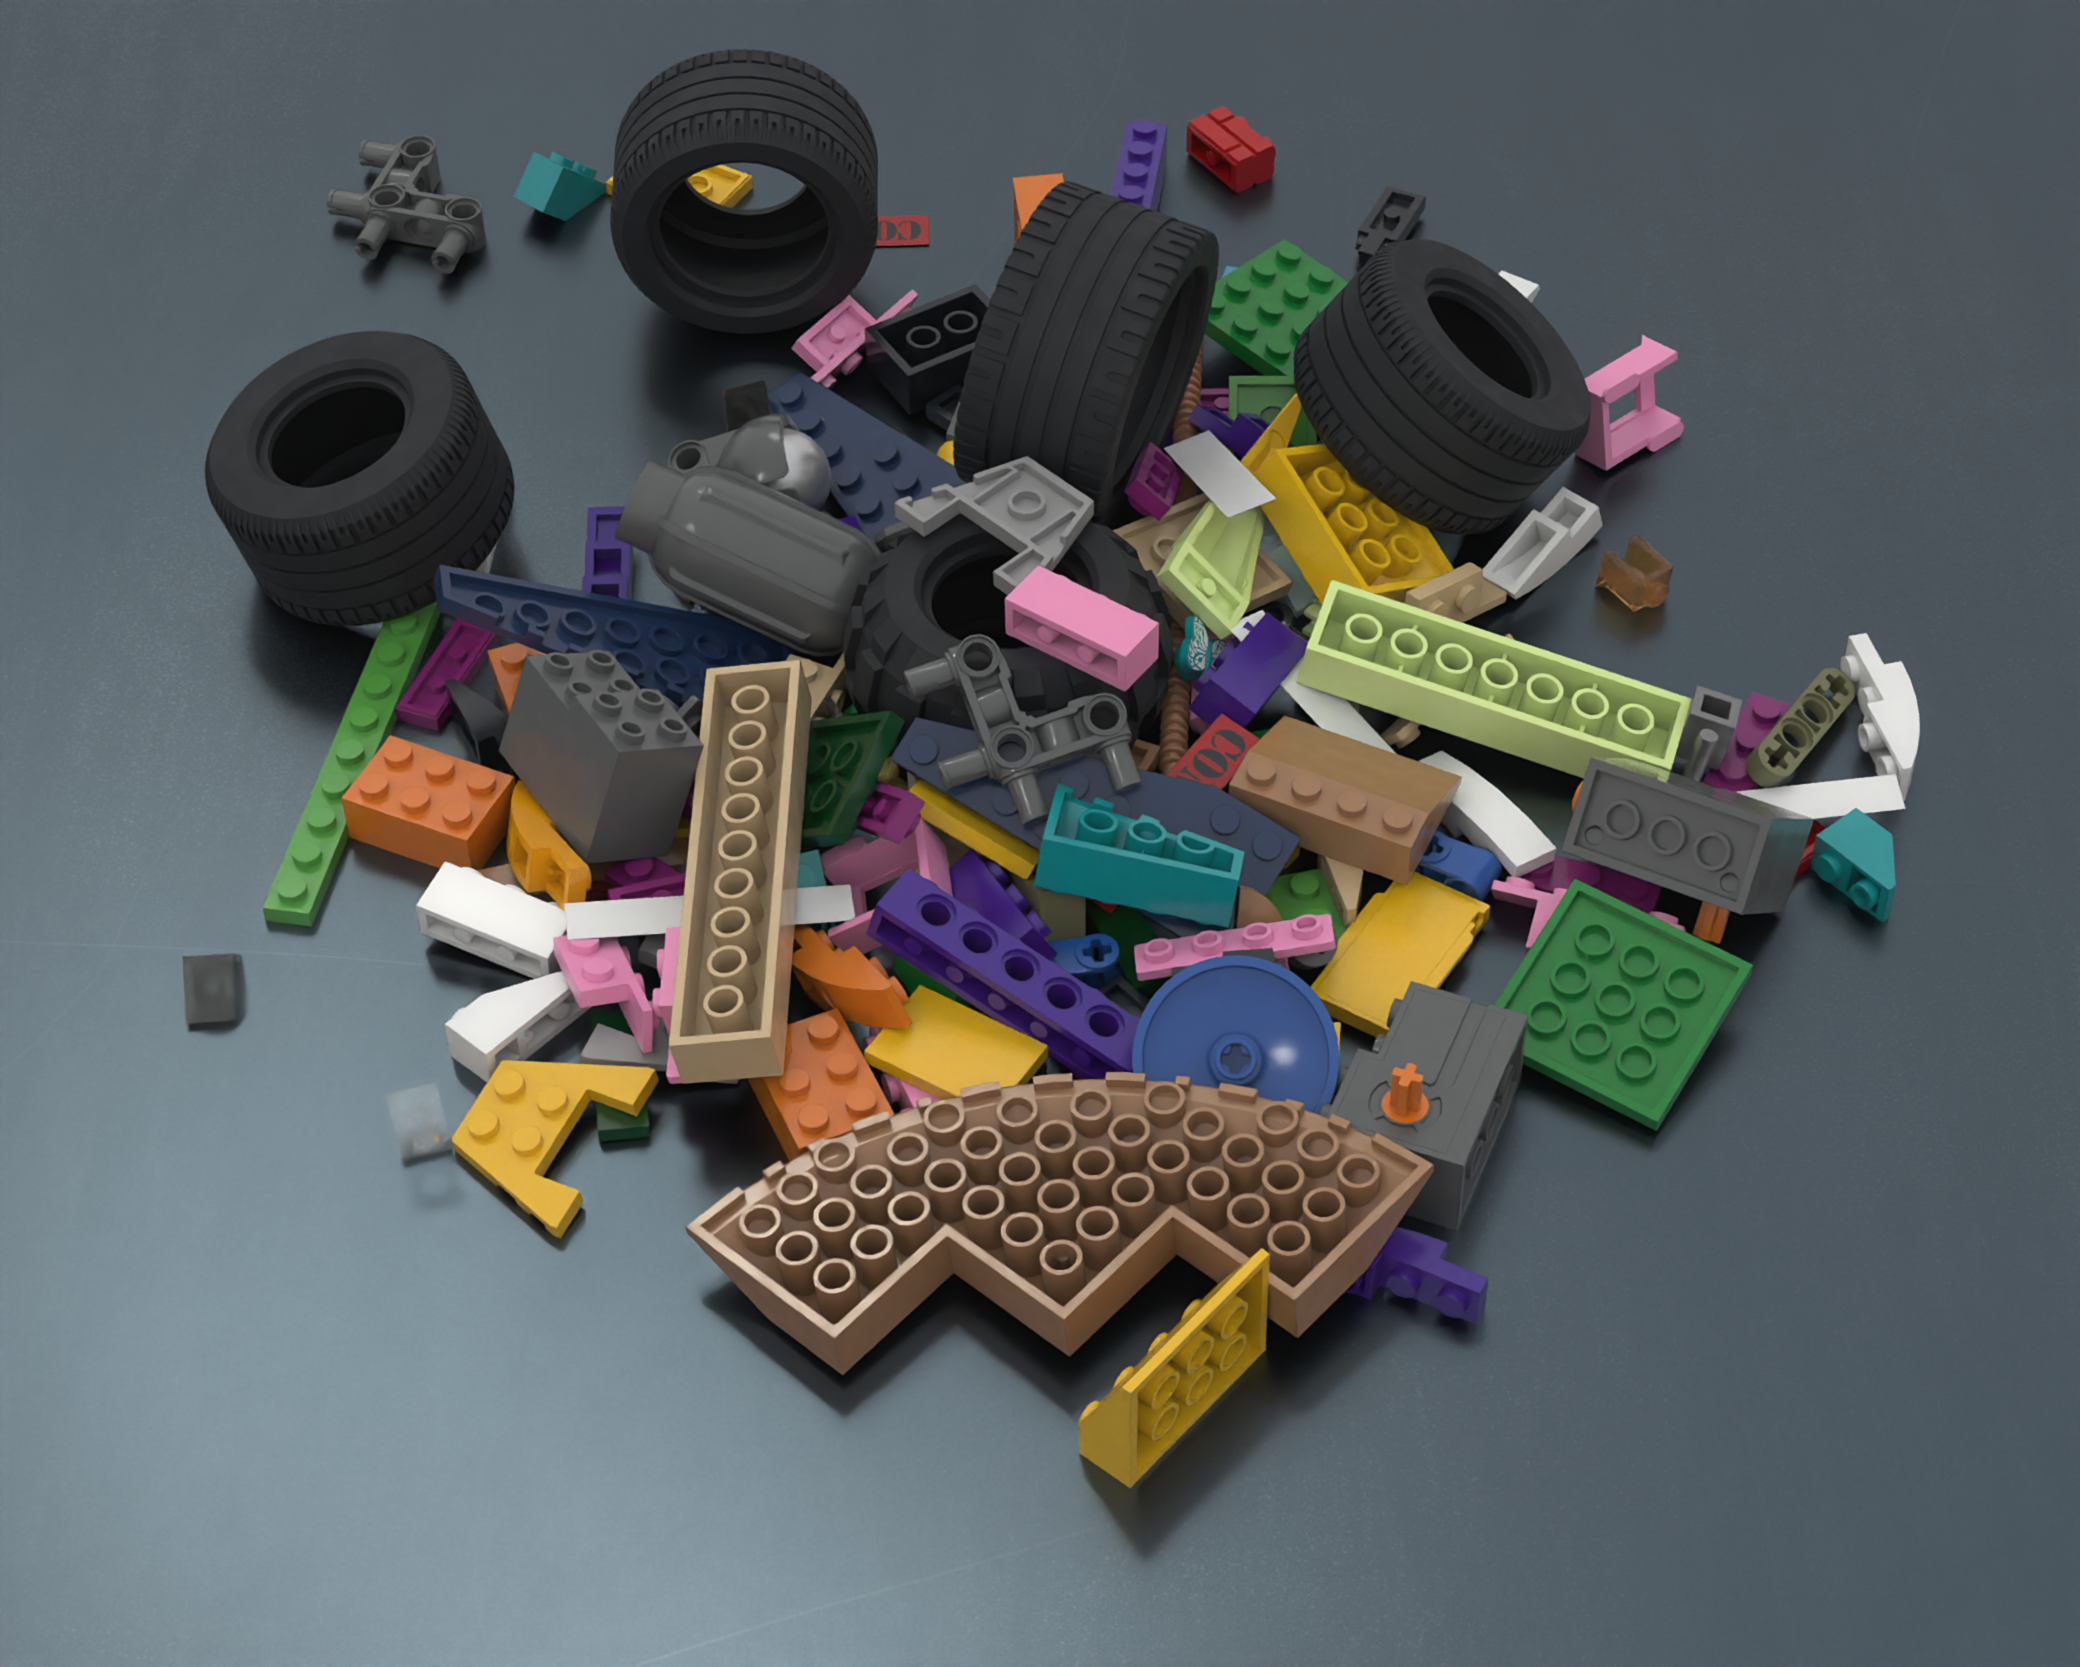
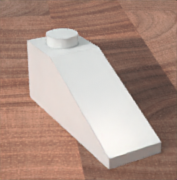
(511, 1023)

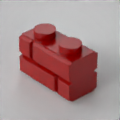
(1231, 149)

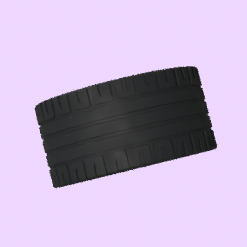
(1087, 343)

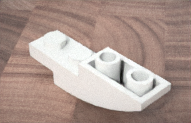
(1889, 710)

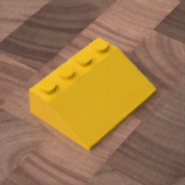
(1344, 530)
(1179, 1375)

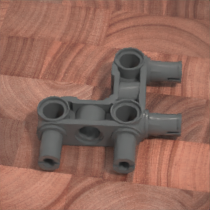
(404, 205)
(1044, 739)

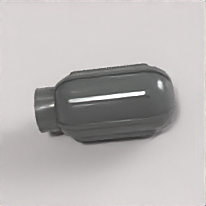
(749, 553)

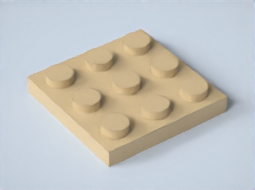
(1155, 538)

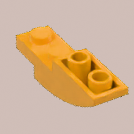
(541, 852)

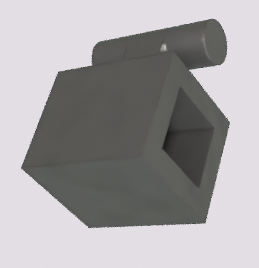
(1707, 731)

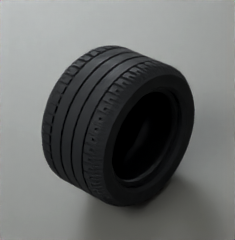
(741, 265)
(1441, 387)
(359, 477)

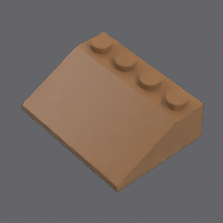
(1345, 796)

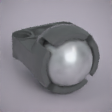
(767, 452)

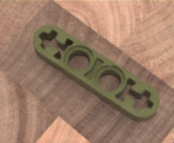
(1800, 727)

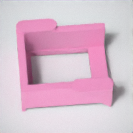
(1645, 425)
(874, 864)

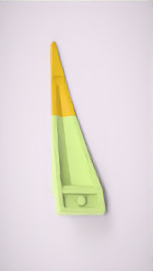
(1217, 555)

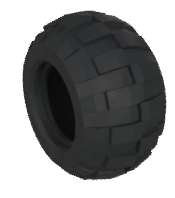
(942, 590)

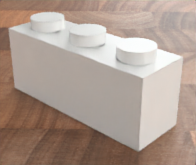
(492, 920)

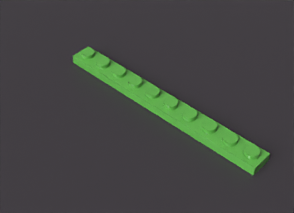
(362, 732)

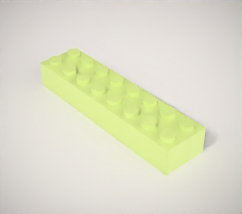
(1486, 685)

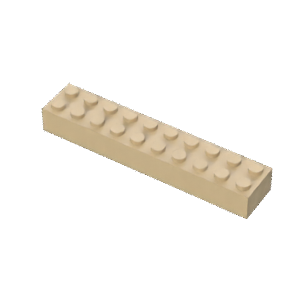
(742, 875)

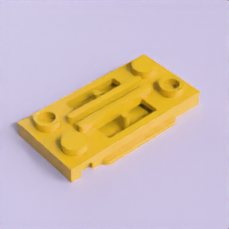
(1398, 938)

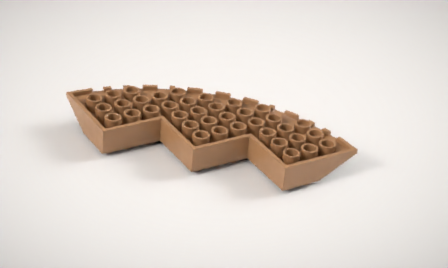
(1059, 1207)

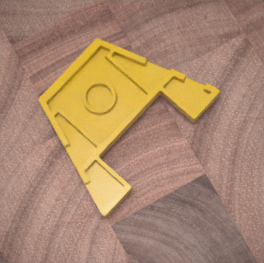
(526, 1120)

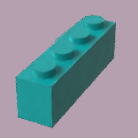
(1135, 862)

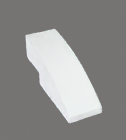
(1543, 543)

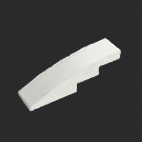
(1492, 820)

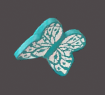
(1196, 650)

